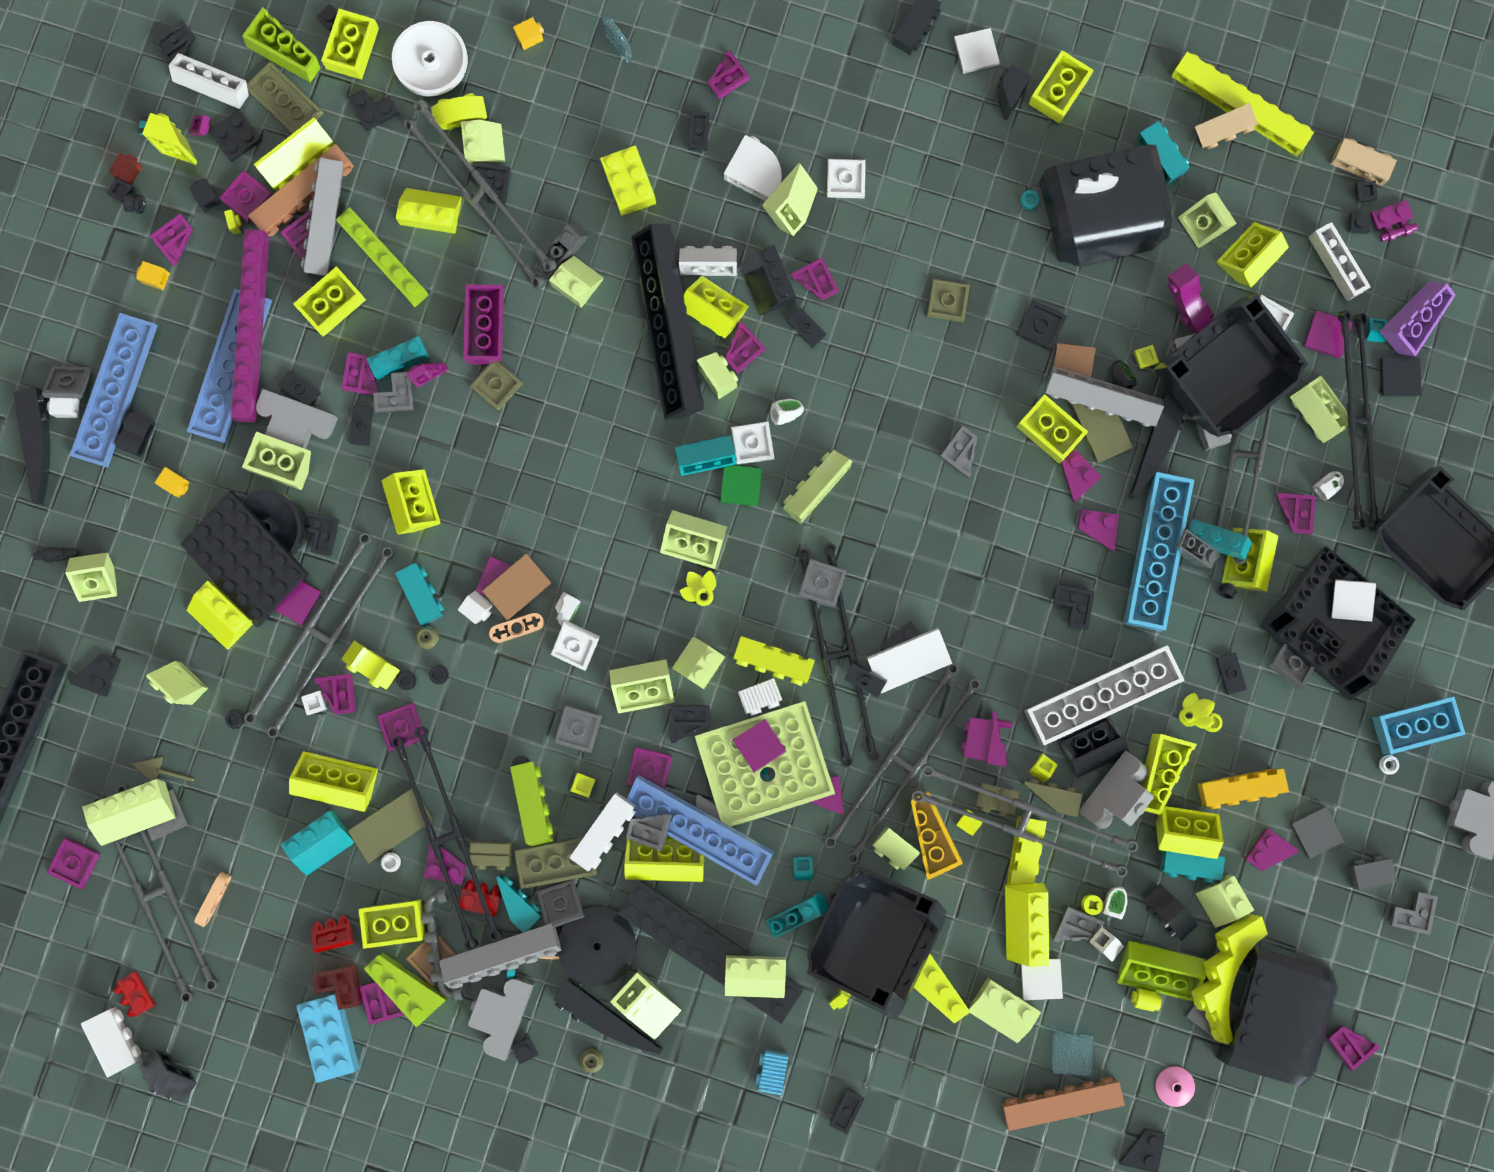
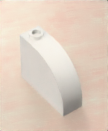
(754, 168)

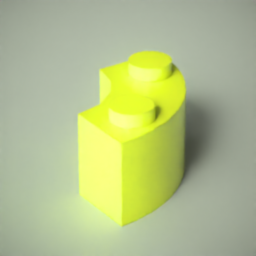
(454, 111)
(370, 665)

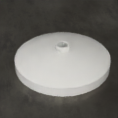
(427, 43)

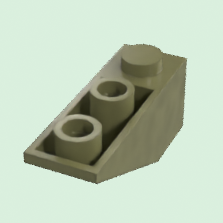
(1059, 800)

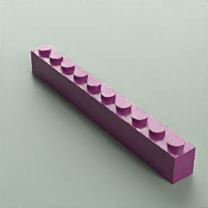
(250, 326)

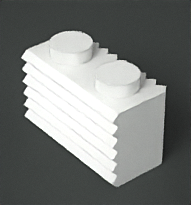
(760, 696)

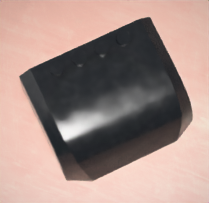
(1112, 222)
(1233, 368)
(1440, 540)
(875, 941)
(1282, 1018)

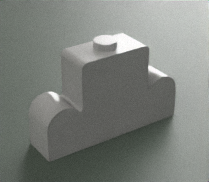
(293, 420)
(1119, 794)
(1475, 815)
(500, 1015)

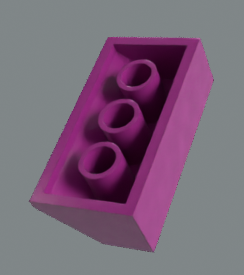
(483, 324)

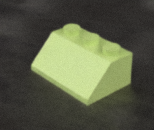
(1321, 409)
(278, 461)
(693, 539)
(641, 686)
(755, 976)
(1004, 1010)

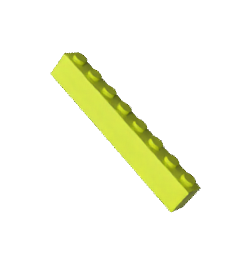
(1229, 95)

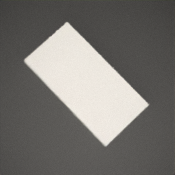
(910, 659)

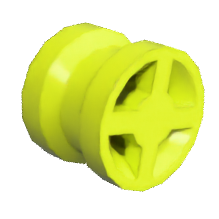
(1089, 903)

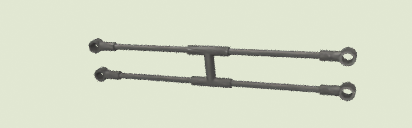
(411, 125)
(1259, 456)
(310, 629)
(912, 769)
(1028, 810)
(144, 898)

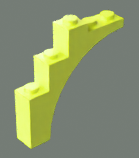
(1221, 970)

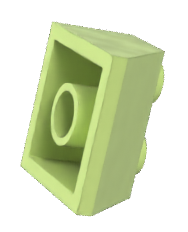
(482, 141)
(1207, 220)
(575, 281)
(717, 375)
(92, 576)
(698, 662)
(894, 848)
(1224, 901)

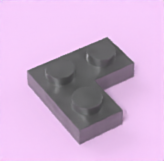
(399, 399)
(1419, 918)

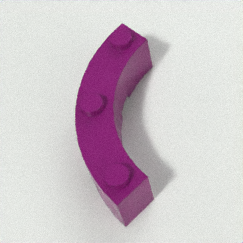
(1185, 290)

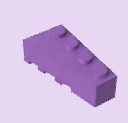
(1418, 318)

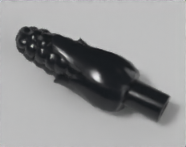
(56, 554)

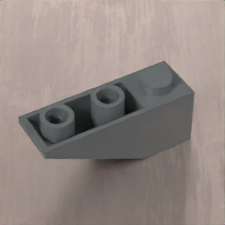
(564, 247)
(1196, 550)

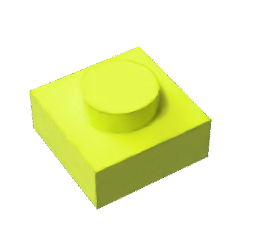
(233, 221)
(1146, 357)
(583, 785)
(839, 1001)

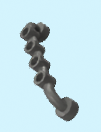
(431, 937)

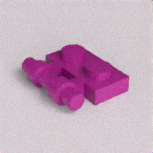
(1392, 215)

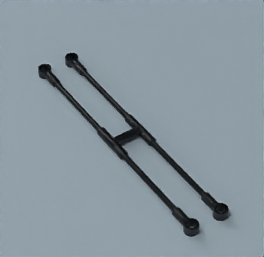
(1359, 320)
(826, 657)
(436, 841)

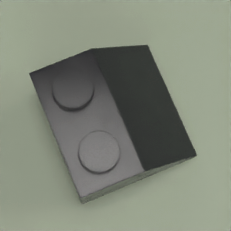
(1011, 88)

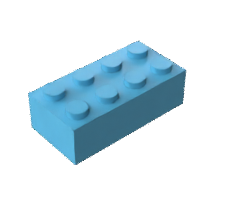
(1418, 725)
(327, 1038)

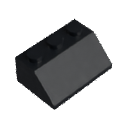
(768, 280)
(1093, 746)

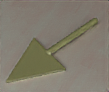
(151, 769)

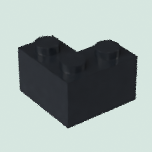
(1172, 913)
(165, 1077)

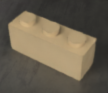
(1226, 126)
(1363, 161)

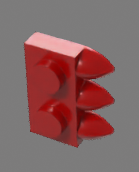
(470, 899)
(333, 935)
(134, 994)

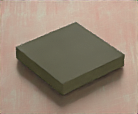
(948, 300)
(496, 385)

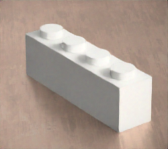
(208, 80)
(1339, 261)
(602, 832)

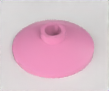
(1168, 1079)

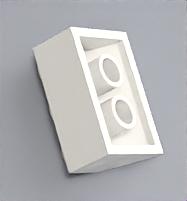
(708, 261)
(111, 1041)

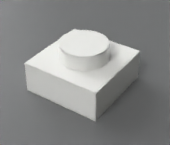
(314, 702)

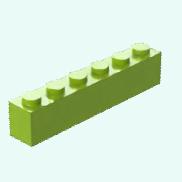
(382, 257)

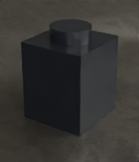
(205, 195)

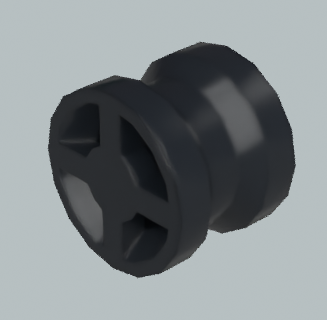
(134, 203)

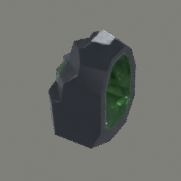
(1123, 375)

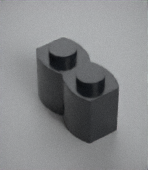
(135, 434)

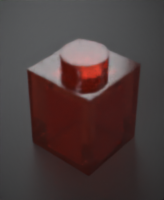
(125, 168)

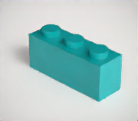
(1172, 162)
(398, 358)
(705, 455)
(1222, 539)
(420, 593)
(1192, 866)

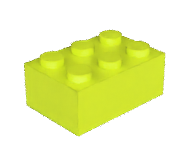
(350, 44)
(1060, 87)
(628, 180)
(329, 301)
(1052, 429)
(1189, 832)
(391, 923)

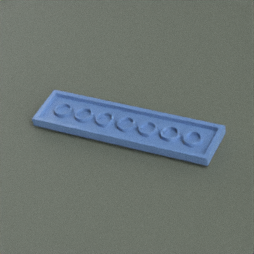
(113, 390)
(214, 404)
(702, 831)

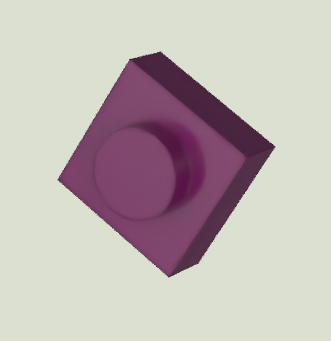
(199, 125)

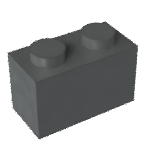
(1372, 872)

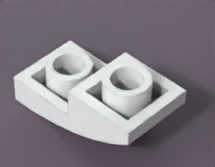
(1102, 183)

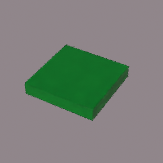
(741, 485)

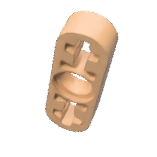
(504, 637)
(212, 899)

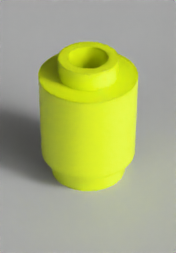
(1146, 1000)

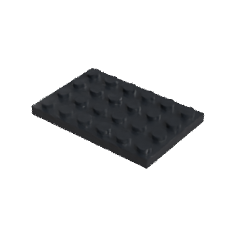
(244, 558)

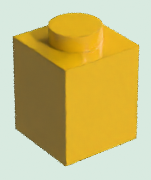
(528, 33)
(152, 275)
(172, 482)

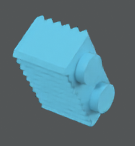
(772, 1072)

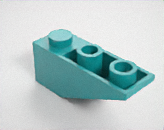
(519, 909)
(798, 914)

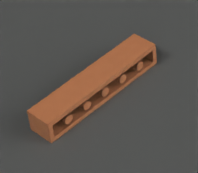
(293, 196)
(1062, 1104)

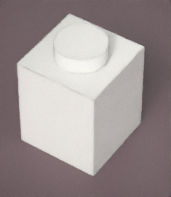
(64, 407)
(475, 607)
(1106, 944)

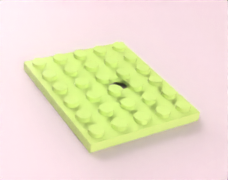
(799, 772)

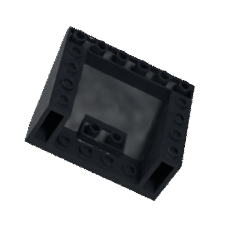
(1342, 651)

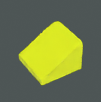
(1043, 768)
(969, 824)

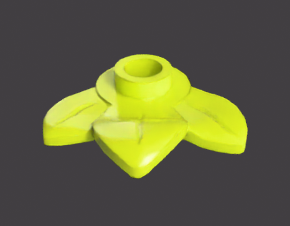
(697, 586)
(1199, 710)

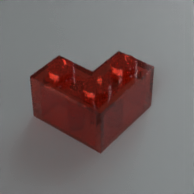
(343, 981)

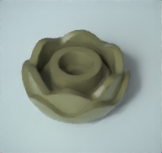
(432, 639)
(596, 1056)

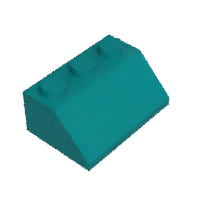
(318, 842)

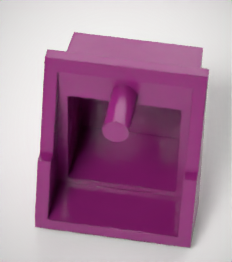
(985, 740)

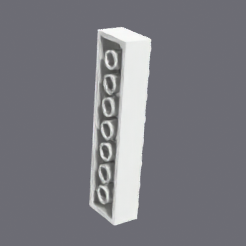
(1104, 695)

